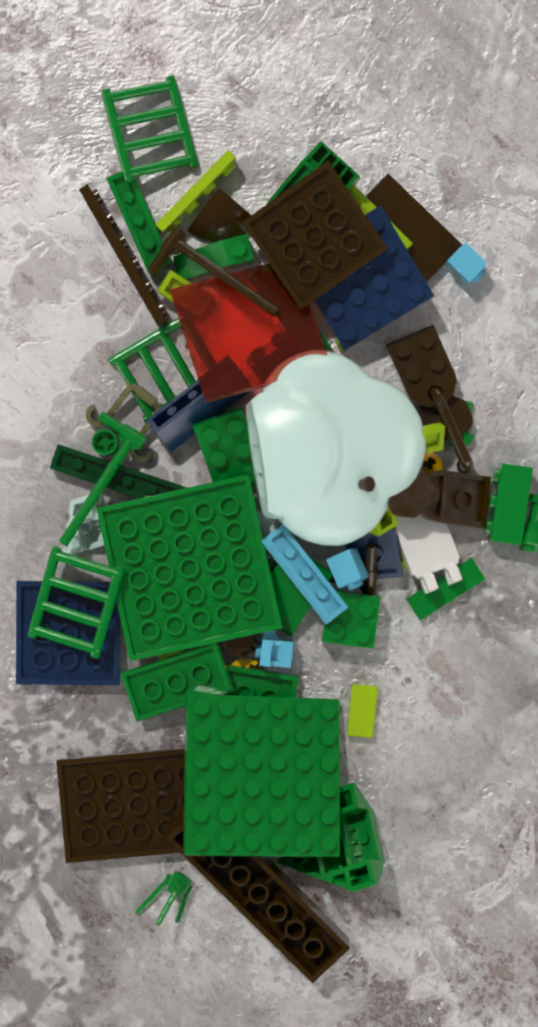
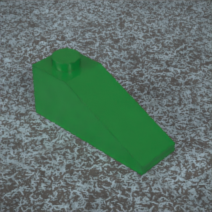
(225, 253)

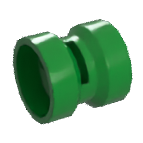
(105, 442)

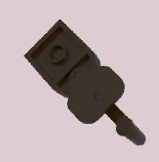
(425, 365)
(441, 498)

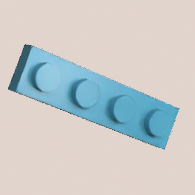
(304, 574)

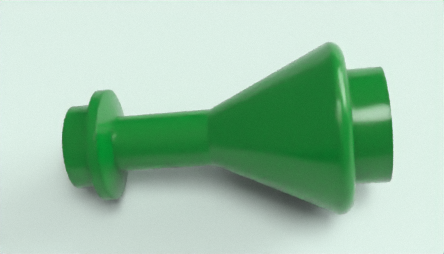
(530, 535)

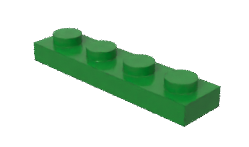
(137, 218)

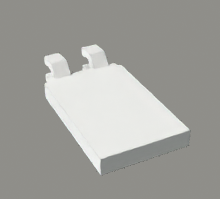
(428, 549)

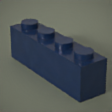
(175, 419)

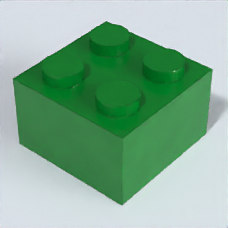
(356, 624)

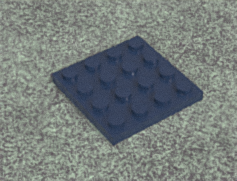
(377, 291)
(53, 663)

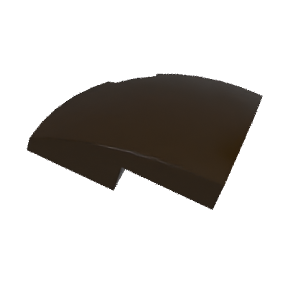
(219, 219)

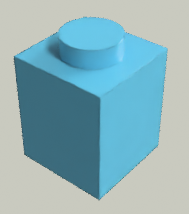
(467, 264)
(348, 569)

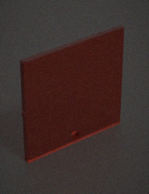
(236, 341)

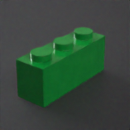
(509, 503)

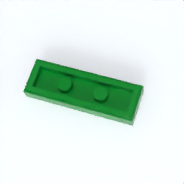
(425, 604)

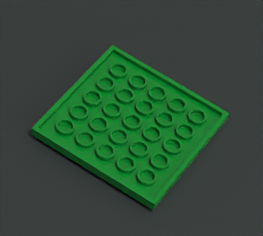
(190, 567)
(261, 776)

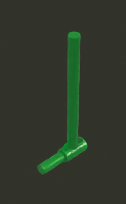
(130, 440)

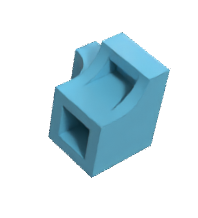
(274, 650)

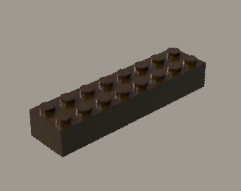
(272, 906)

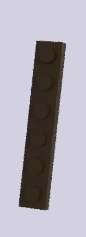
(120, 245)

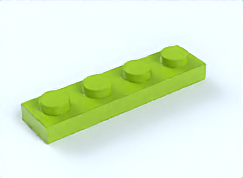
(190, 199)

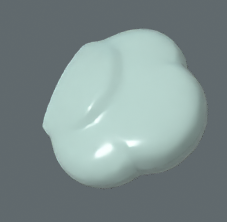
(323, 434)

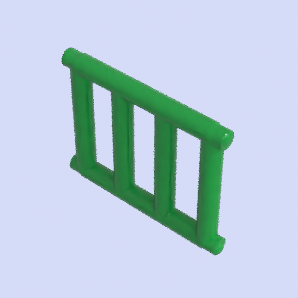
(123, 147)
(141, 348)
(43, 604)

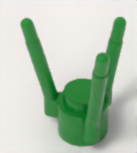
(178, 885)

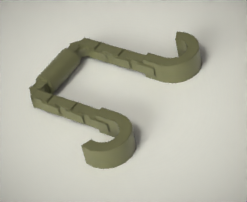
(141, 393)

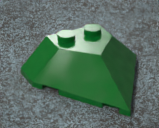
(360, 847)

